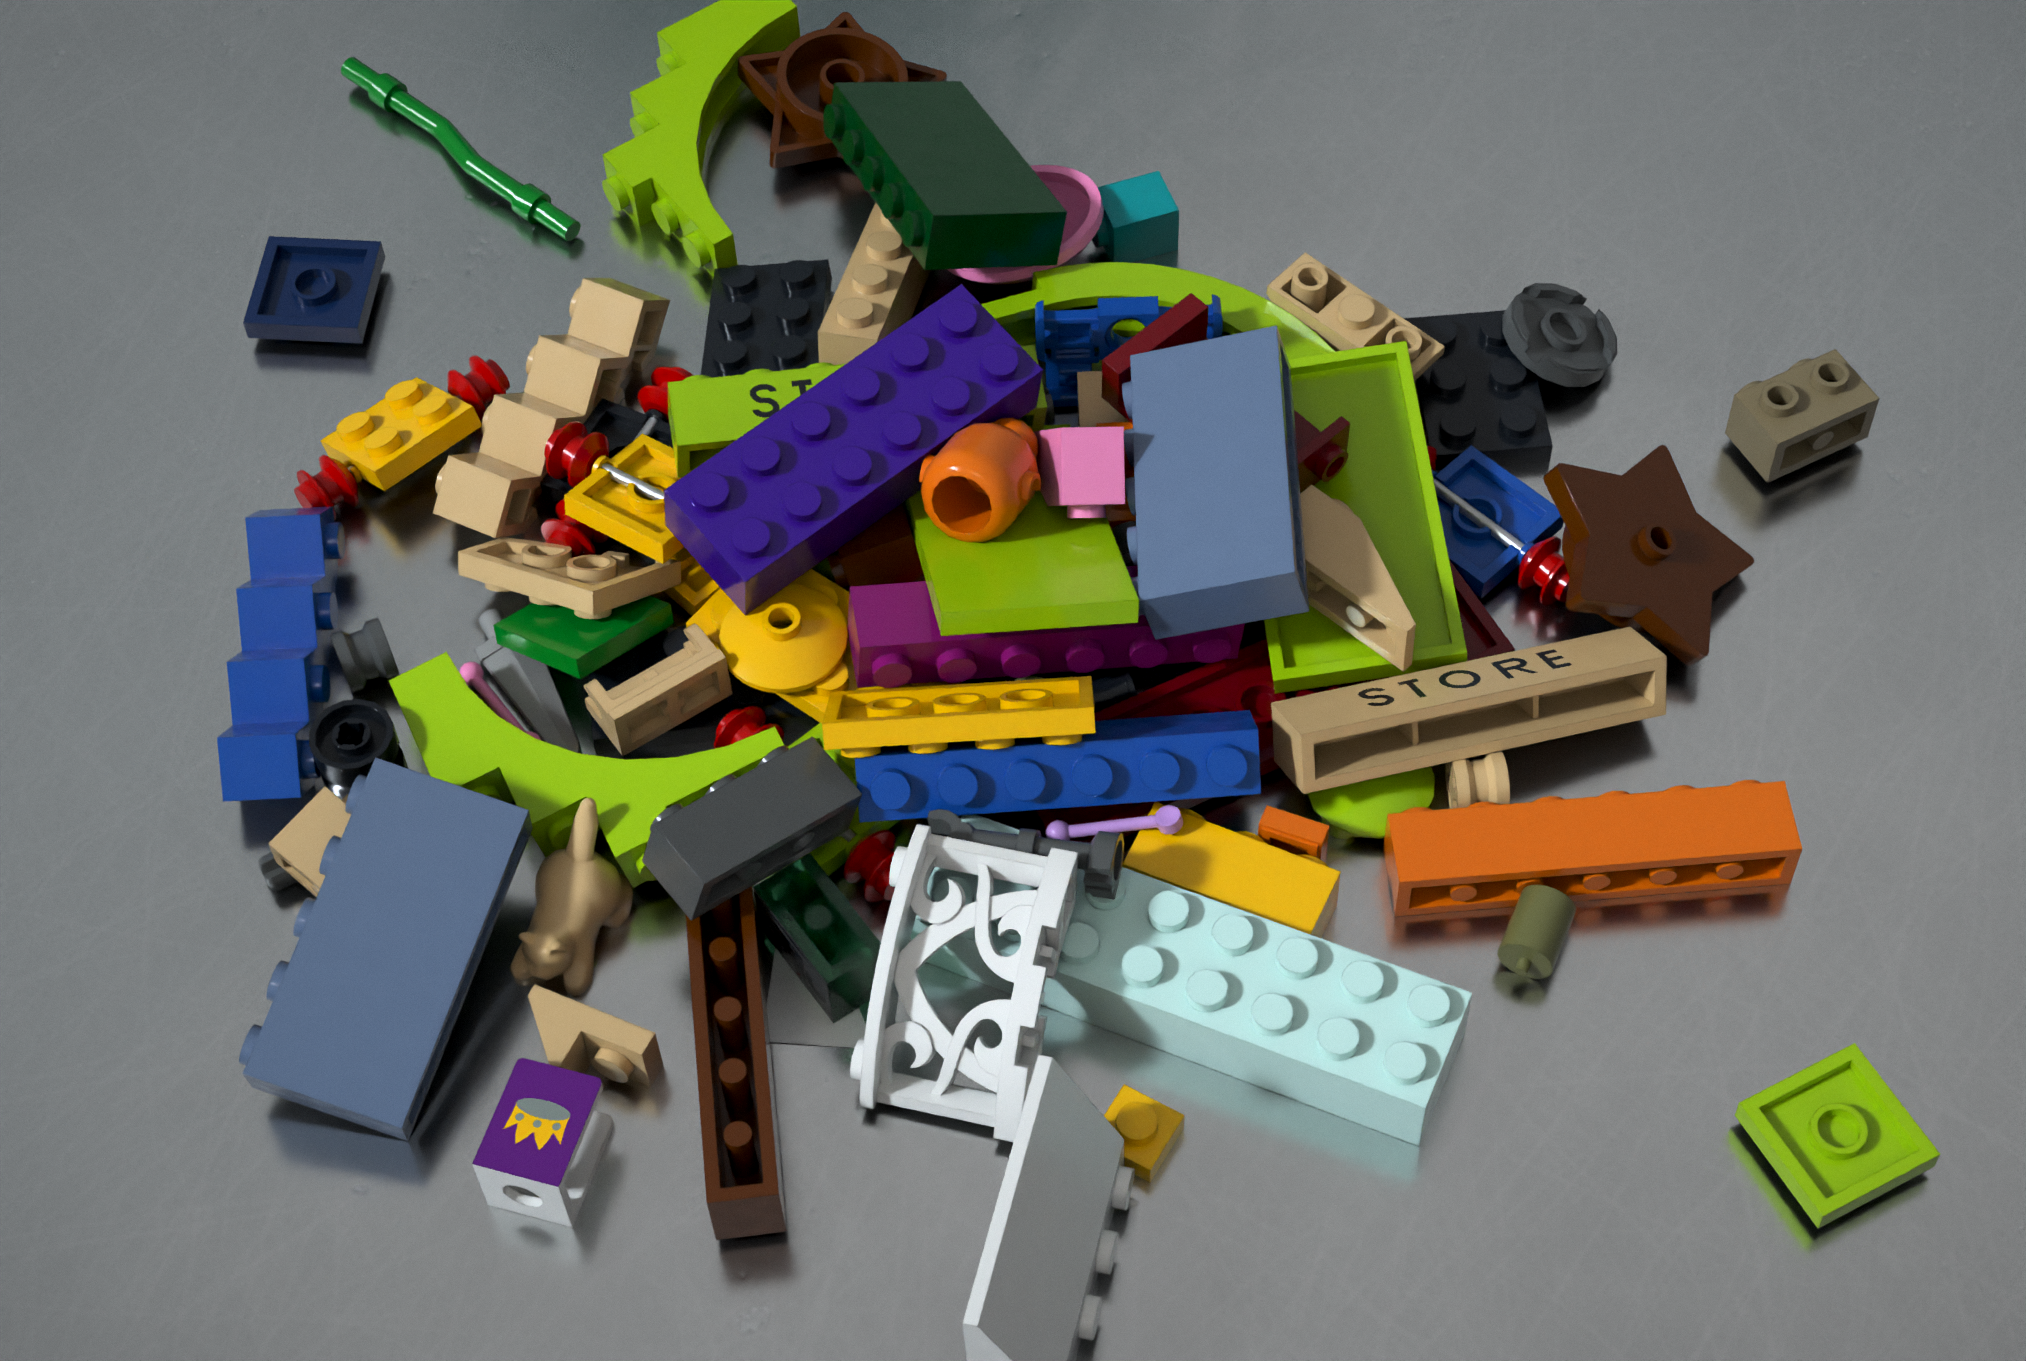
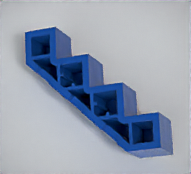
(283, 662)

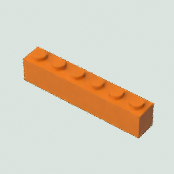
(1591, 847)

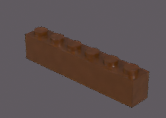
(735, 1071)

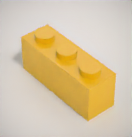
(1239, 872)

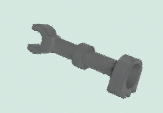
(1099, 859)

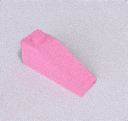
(1082, 469)

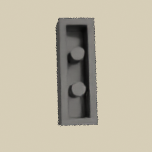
(750, 826)

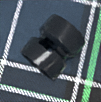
(349, 739)

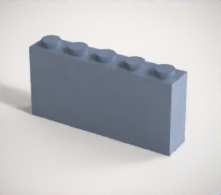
(1214, 484)
(386, 948)

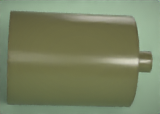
(1536, 931)

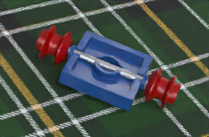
(1497, 525)

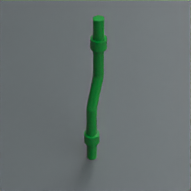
(525, 199)

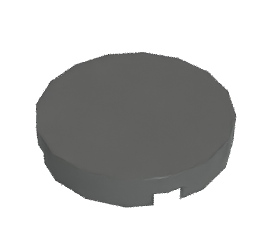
(1559, 335)

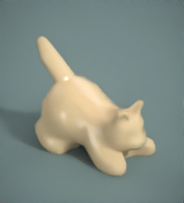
(573, 899)

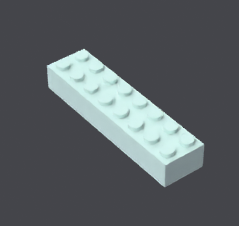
(1239, 996)

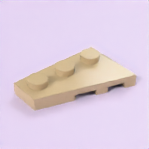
(552, 577)

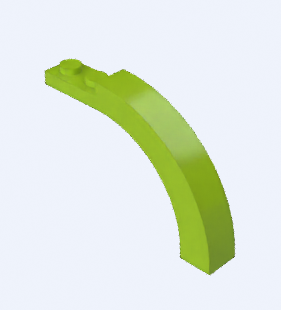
(1082, 284)

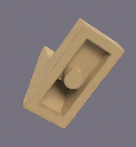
(583, 1035)

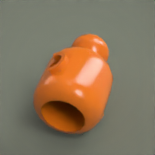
(981, 479)

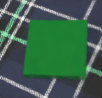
(580, 644)

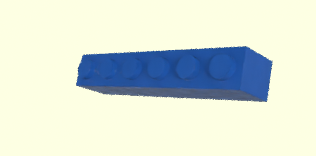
(1116, 765)

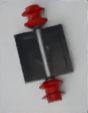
(621, 428)

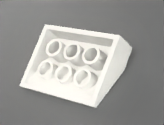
(1049, 1228)

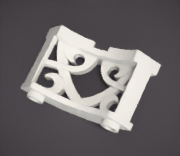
(1041, 921)

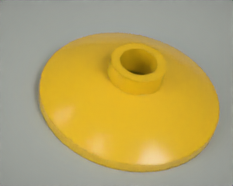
(786, 657)

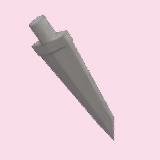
(528, 686)

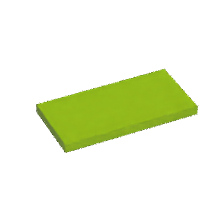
(1395, 497)
(1030, 578)

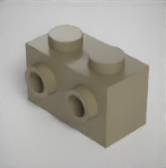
(1801, 415)

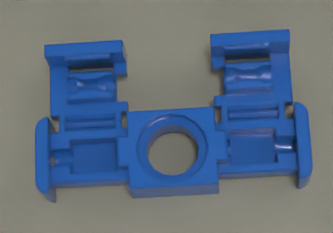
(1076, 333)

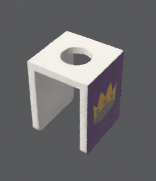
(543, 1142)

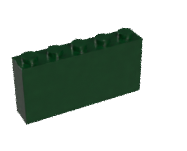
(945, 175)

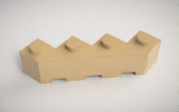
(568, 375)

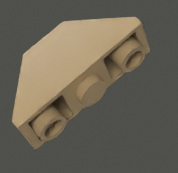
(1346, 314)

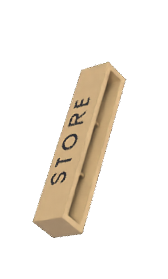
(1468, 709)

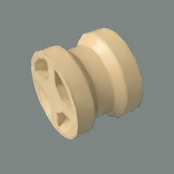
(1477, 781)

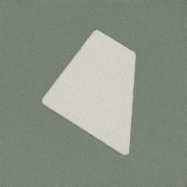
(799, 1019)

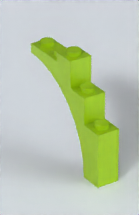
(678, 116)
(486, 754)

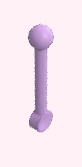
(1166, 819)

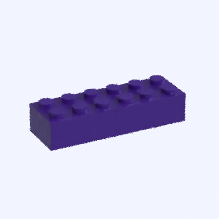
(847, 448)

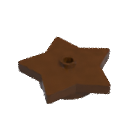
(802, 78)
(1643, 551)

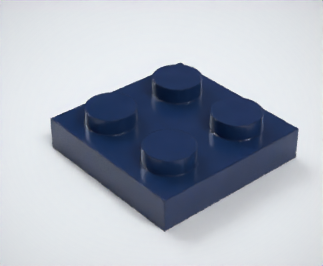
(314, 289)

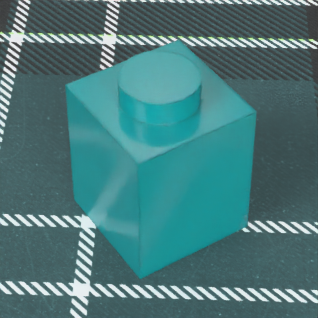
(1138, 219)

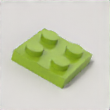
(1836, 1135)

